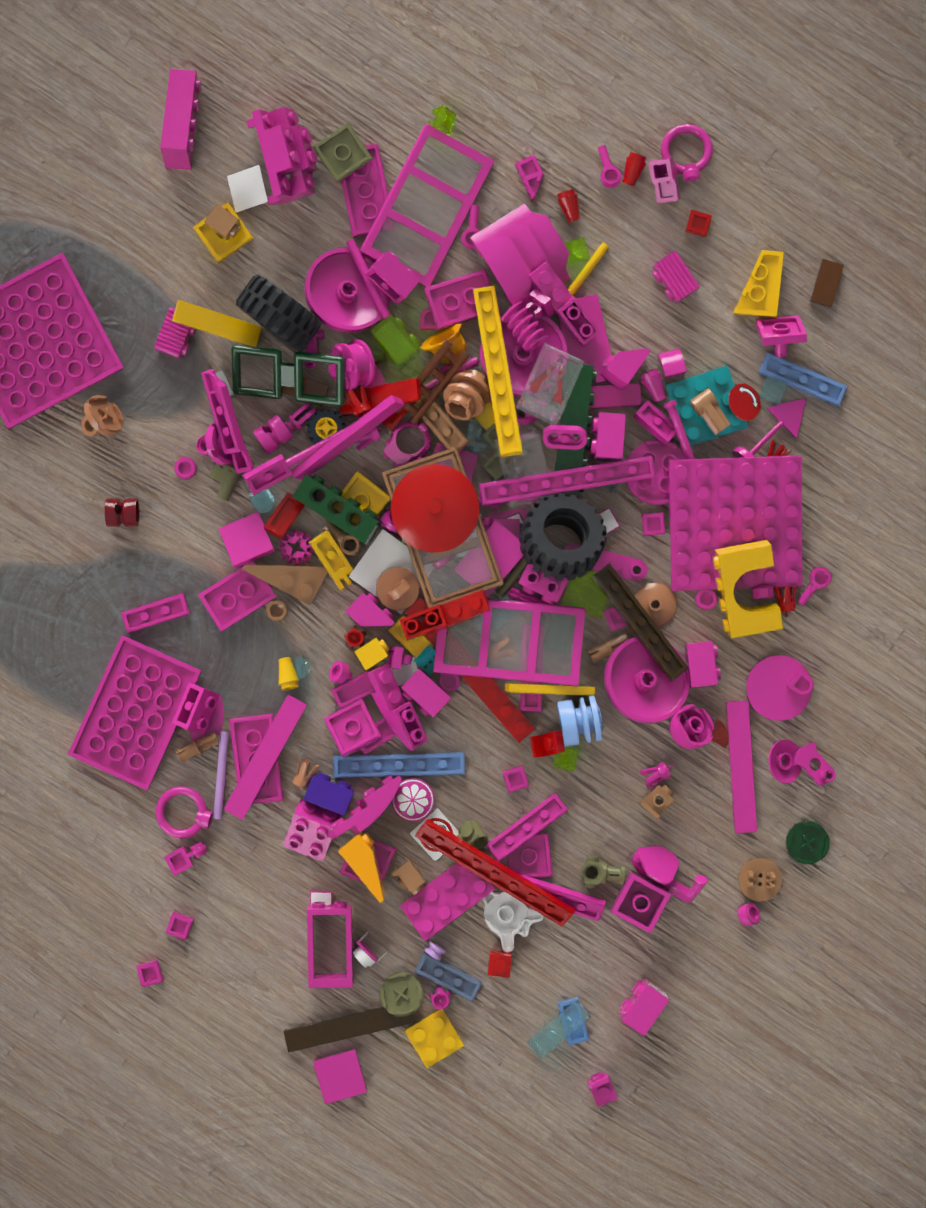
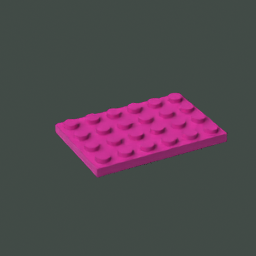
(133, 712)

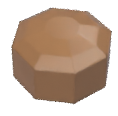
(276, 610)

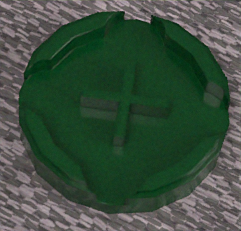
(807, 842)

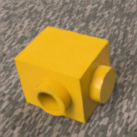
(372, 653)

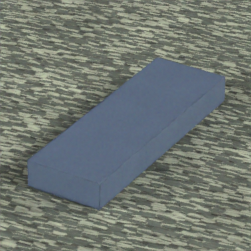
(448, 977)

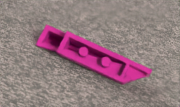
(226, 421)

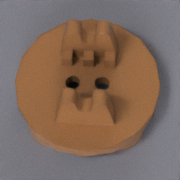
(749, 879)

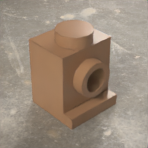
(649, 804)
(410, 877)

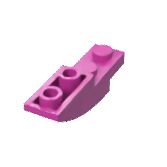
(564, 304)
(397, 712)
(373, 806)

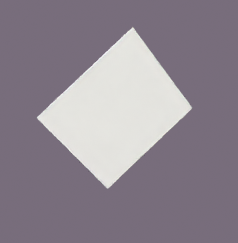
(382, 554)

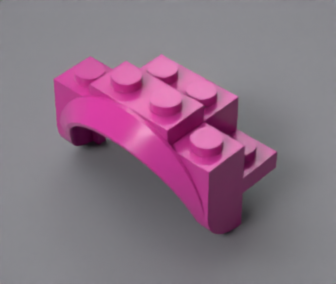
(285, 151)

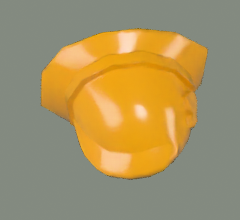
(453, 335)

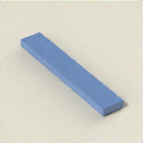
(399, 765)

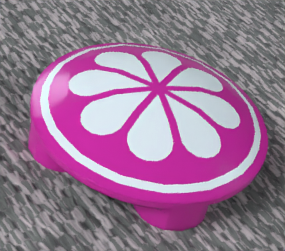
(413, 800)

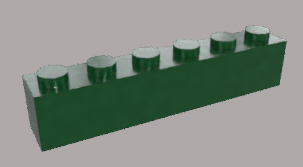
(577, 415)

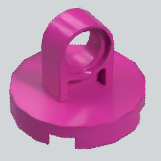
(213, 446)

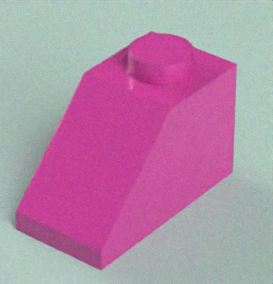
(623, 366)

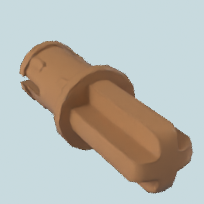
(606, 648)
(197, 747)

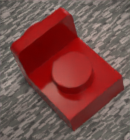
(547, 744)

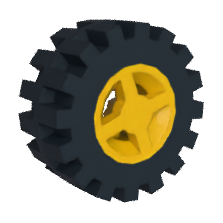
(326, 421)

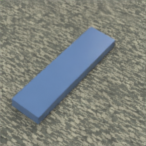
(803, 379)

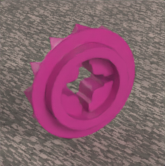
(298, 557)

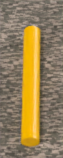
(588, 268)

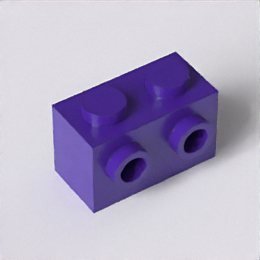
(329, 794)

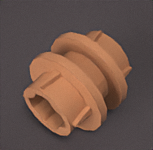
(467, 395)

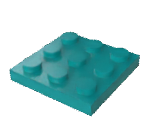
(720, 384)

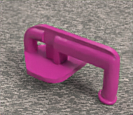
(660, 867)

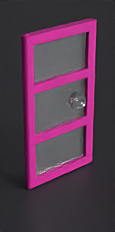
(428, 203)
(515, 643)

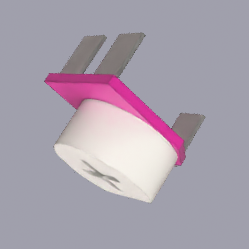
(364, 953)

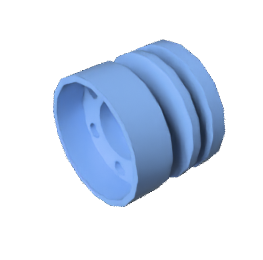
(579, 721)

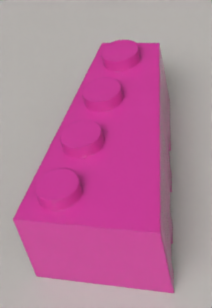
(179, 119)

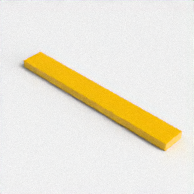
(497, 371)

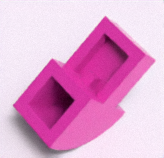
(664, 177)

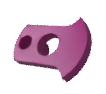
(803, 758)

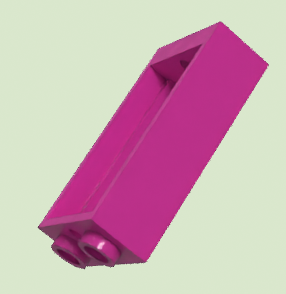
(335, 980)

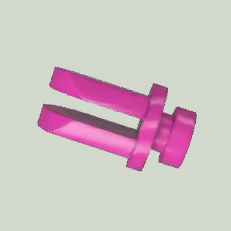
(293, 423)

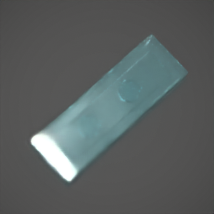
(559, 1029)

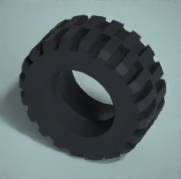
(278, 312)
(569, 513)

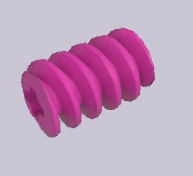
(523, 327)

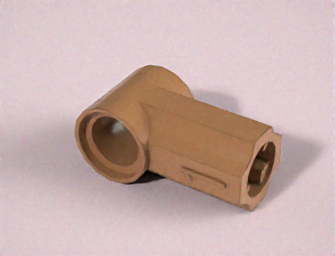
(707, 406)

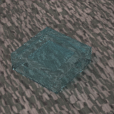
(773, 390)

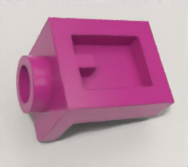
(602, 1089)

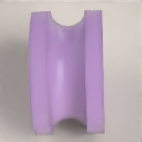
(435, 950)

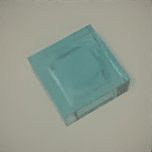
(302, 667)

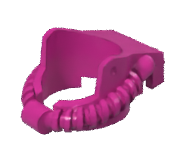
(394, 453)

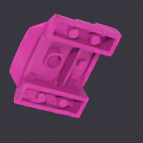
(518, 247)

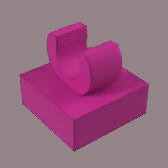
(541, 304)
(397, 658)

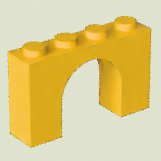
(731, 564)

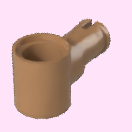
(342, 538)

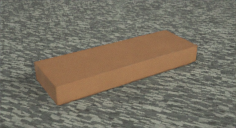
(444, 427)

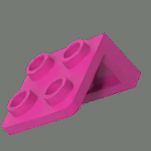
(310, 830)

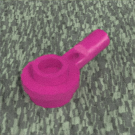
(610, 176)
(472, 230)
(819, 578)

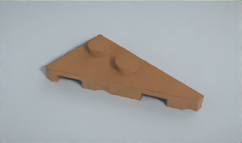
(297, 581)

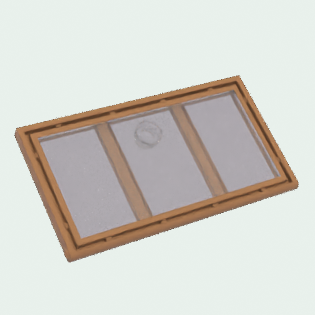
(457, 571)

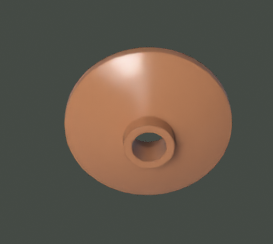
(663, 595)

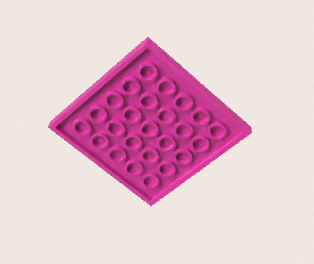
(48, 341)
(734, 504)

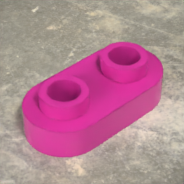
(564, 437)

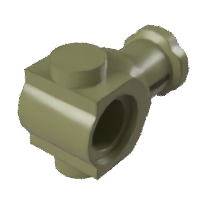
(473, 834)
(602, 872)

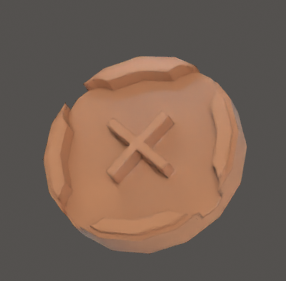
(102, 416)
(397, 588)

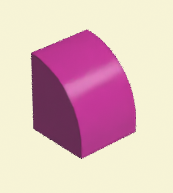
(672, 363)

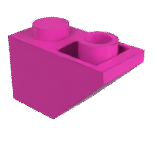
(367, 613)

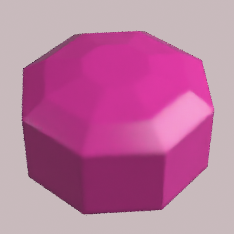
(762, 592)

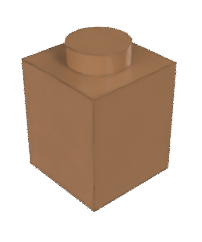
(223, 222)

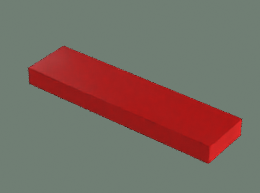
(407, 390)

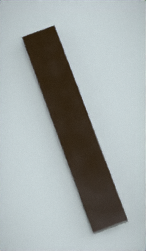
(640, 622)
(343, 1028)

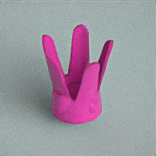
(370, 437)
(660, 773)
(440, 999)

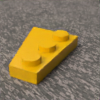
(763, 287)

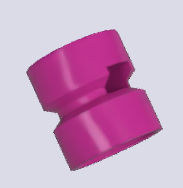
(273, 434)

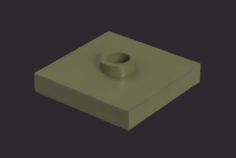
(342, 153)

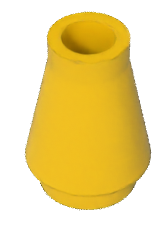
(287, 674)

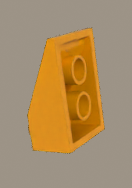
(363, 860)

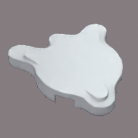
(508, 917)

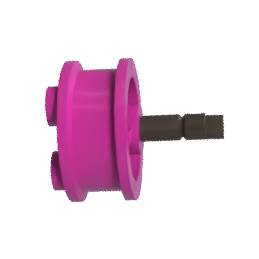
(358, 363)

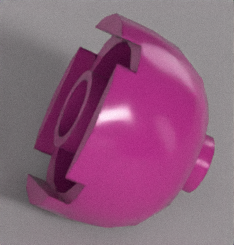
(691, 727)

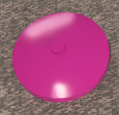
(339, 293)
(521, 361)
(639, 685)

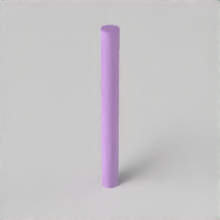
(221, 772)

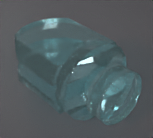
(262, 501)

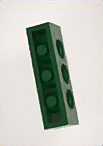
(307, 493)

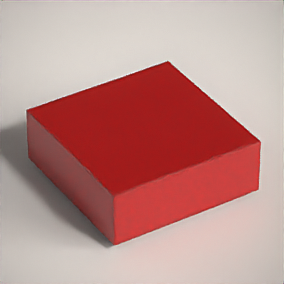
(698, 223)

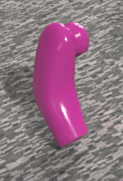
(313, 346)

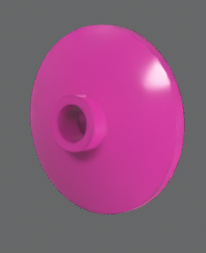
(781, 761)

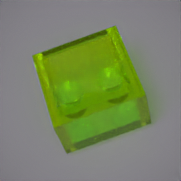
(395, 342)

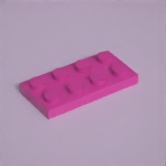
(445, 900)

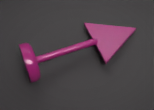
(788, 415)

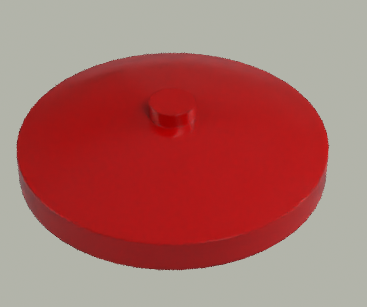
(435, 508)

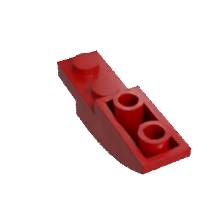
(445, 615)

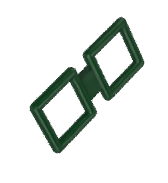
(288, 375)

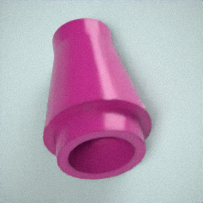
(653, 383)

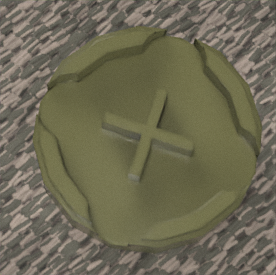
(401, 994)

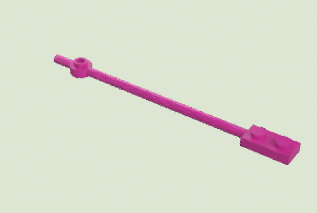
(278, 467)

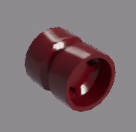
(130, 512)

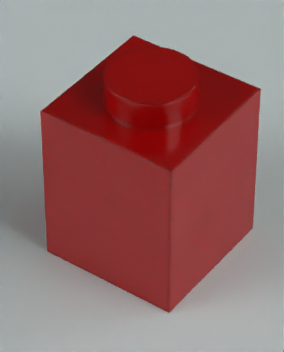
(499, 963)

